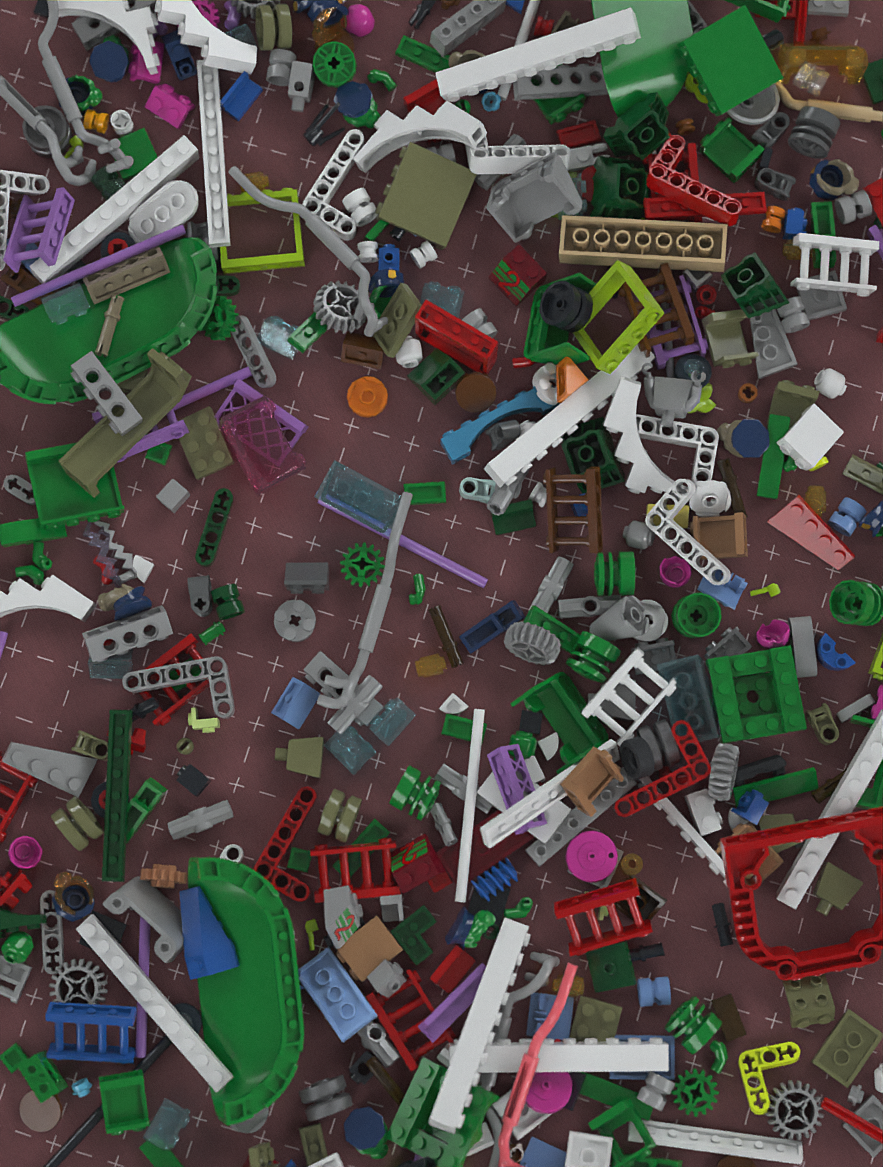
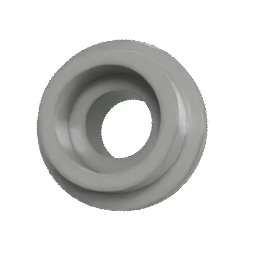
(855, 1095)

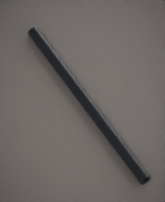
(98, 1114)

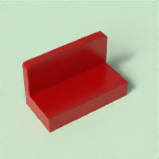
(452, 969)

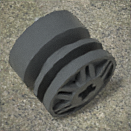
(814, 132)

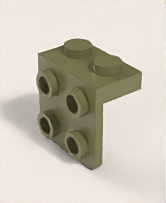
(792, 400)
(809, 1001)

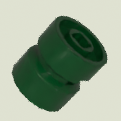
(227, 602)

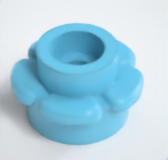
(486, 101)
(81, 1087)

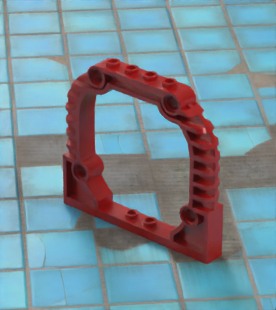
(744, 856)

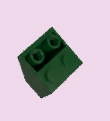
(436, 376)

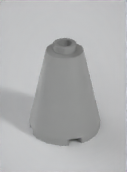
(621, 621)

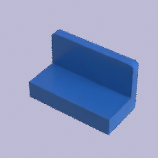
(240, 97)

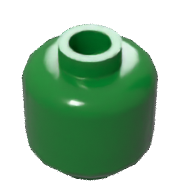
(526, 743)
(17, 947)

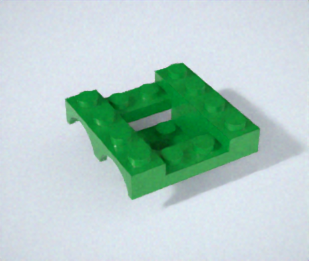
(778, 692)
(416, 1113)

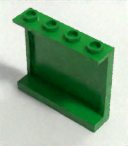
(730, 61)
(61, 499)

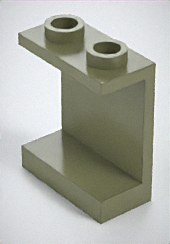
(726, 339)

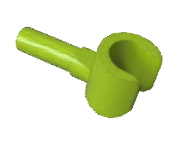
(74, 141)
(773, 590)
(310, 927)

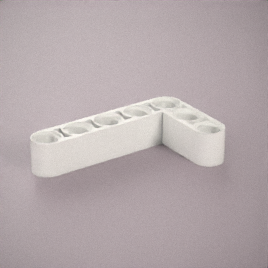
(509, 159)
(333, 184)
(8, 186)
(677, 438)
(682, 536)

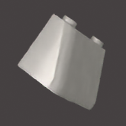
(533, 196)
(156, 910)

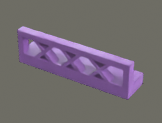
(508, 783)
(453, 1005)

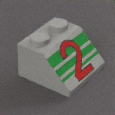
(341, 914)

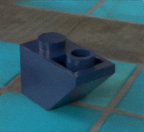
(179, 55)

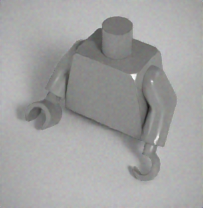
(672, 396)

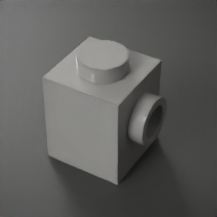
(387, 978)

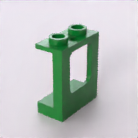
(38, 1077)
(613, 1119)

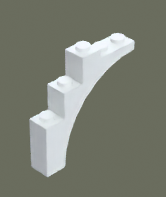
(136, 24)
(195, 30)
(419, 125)
(622, 418)
(53, 596)

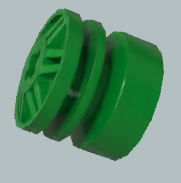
(345, 71)
(615, 573)
(857, 603)
(706, 609)
(592, 658)
(415, 793)
(689, 1021)

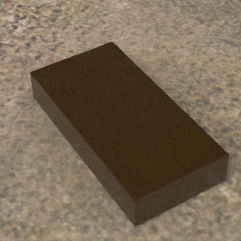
(728, 1013)

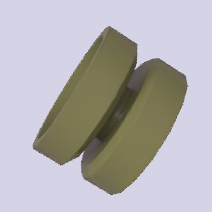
(273, 27)
(336, 814)
(80, 821)

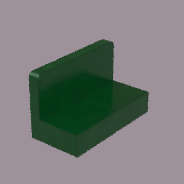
(515, 518)

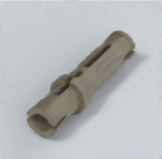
(111, 318)

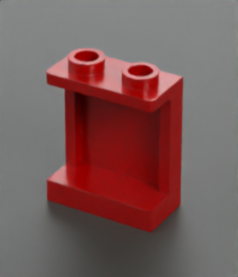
(427, 98)

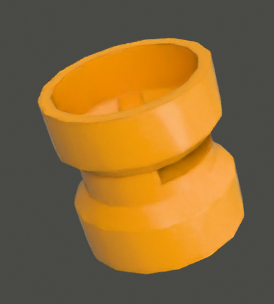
(96, 121)

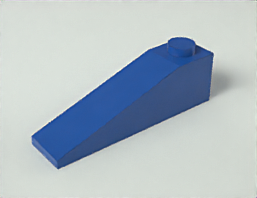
(205, 943)

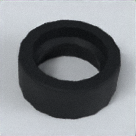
(637, 758)

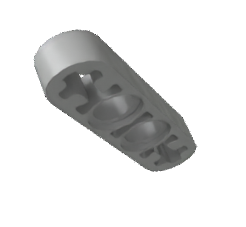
(252, 351)
(48, 932)

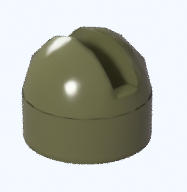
(188, 749)

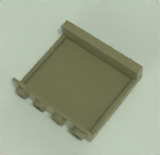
(425, 194)

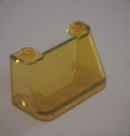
(850, 58)

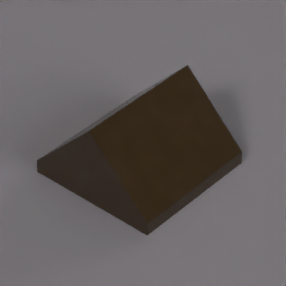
(648, 901)

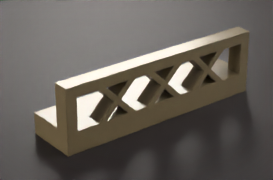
(126, 275)

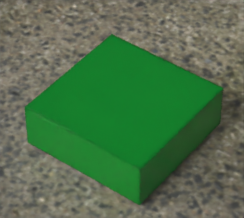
(159, 453)
(299, 859)
(13, 1057)

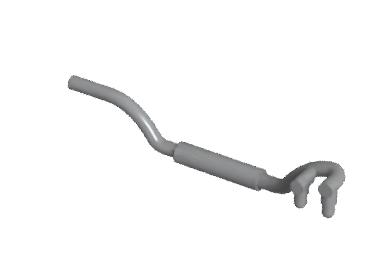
(67, 100)
(38, 122)
(331, 240)
(374, 616)
(501, 1032)

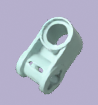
(481, 489)

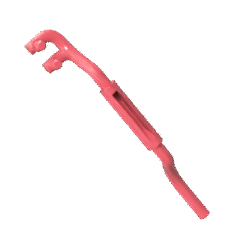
(527, 1070)

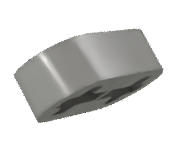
(19, 493)
(855, 708)

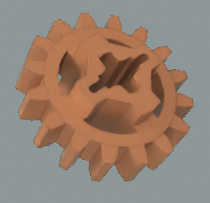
(163, 876)

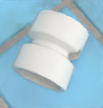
(362, 210)

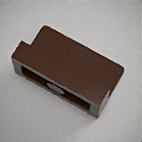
(362, 351)

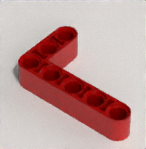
(687, 191)
(670, 778)
(276, 840)

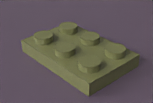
(401, 316)
(205, 444)
(595, 1020)
(847, 1048)

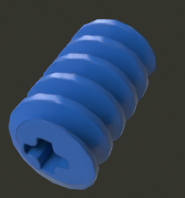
(495, 880)

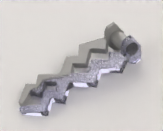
(106, 545)

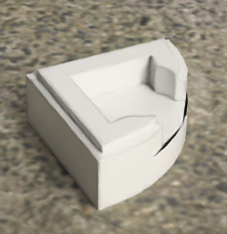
(142, 567)
(453, 705)
(549, 745)
(734, 819)

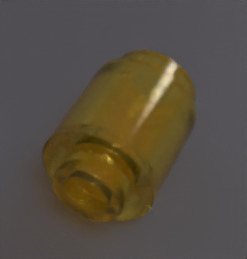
(258, 179)
(793, 252)
(816, 499)
(430, 665)
(624, 867)
(576, 988)

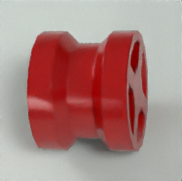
(543, 27)

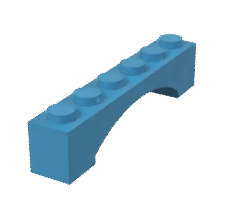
(458, 442)

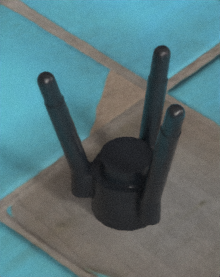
(314, 134)

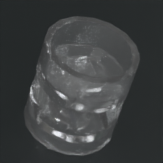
(811, 78)

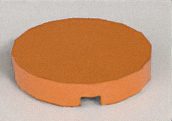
(367, 396)

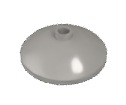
(758, 108)

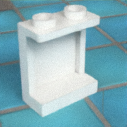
(810, 438)

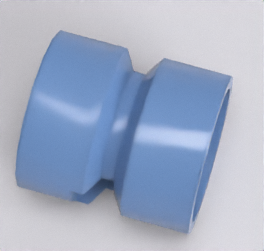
(845, 519)
(653, 991)

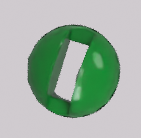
(467, 105)

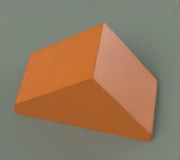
(568, 378)

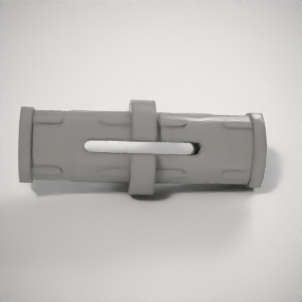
(443, 824)

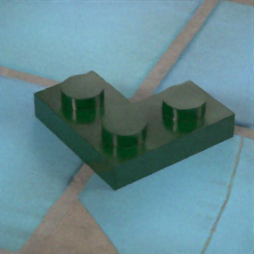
(409, 934)

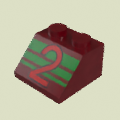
(518, 275)
(415, 863)

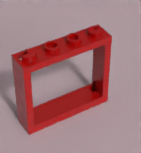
(456, 338)

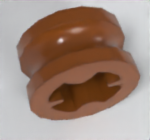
(685, 126)
(742, 397)

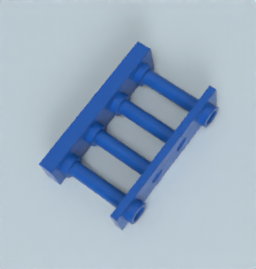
(91, 1014)

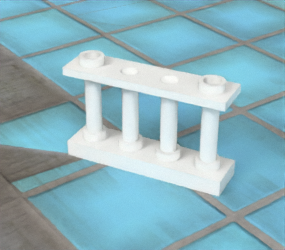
(845, 247)
(621, 676)

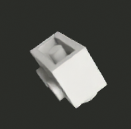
(703, 812)

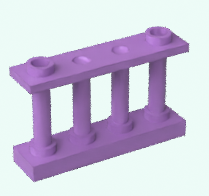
(53, 233)
(701, 344)
(157, 436)

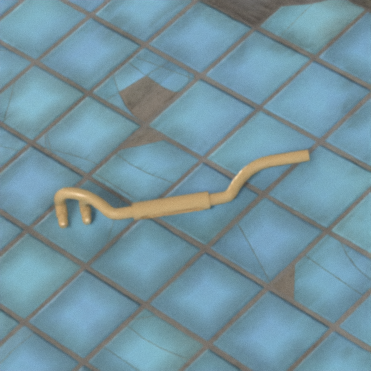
(840, 110)

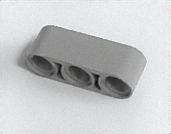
(803, 646)

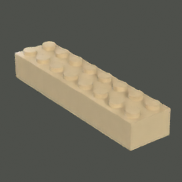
(643, 243)

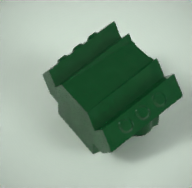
(639, 128)
(618, 188)
(754, 286)
(592, 447)

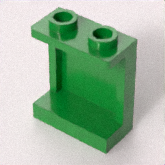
(557, 108)
(730, 150)
(124, 1102)

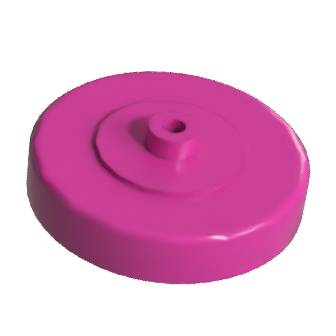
(591, 856)
(549, 1092)

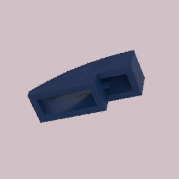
(492, 626)

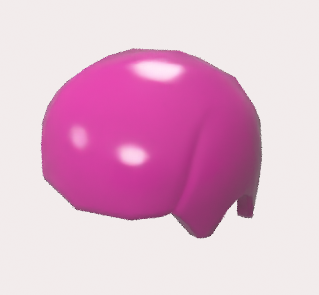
(359, 20)
(675, 572)
(773, 635)
(25, 852)

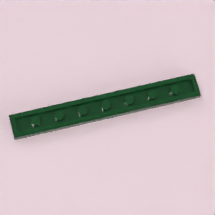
(117, 795)

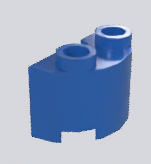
(829, 657)

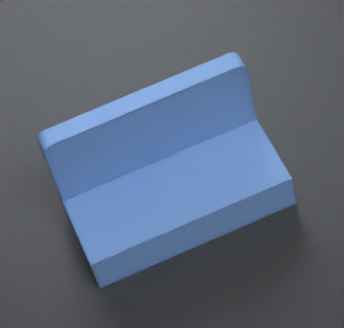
(295, 703)

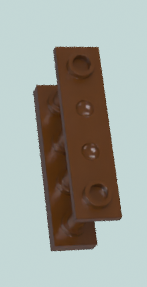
(678, 313)
(592, 499)

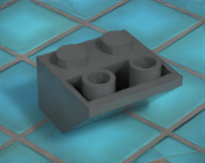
(307, 577)

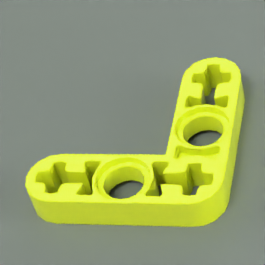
(760, 1064)

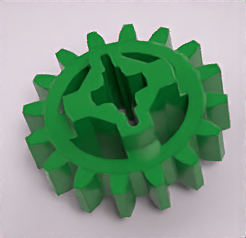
(221, 319)
(372, 565)
(698, 1082)

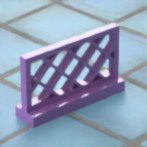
(280, 414)

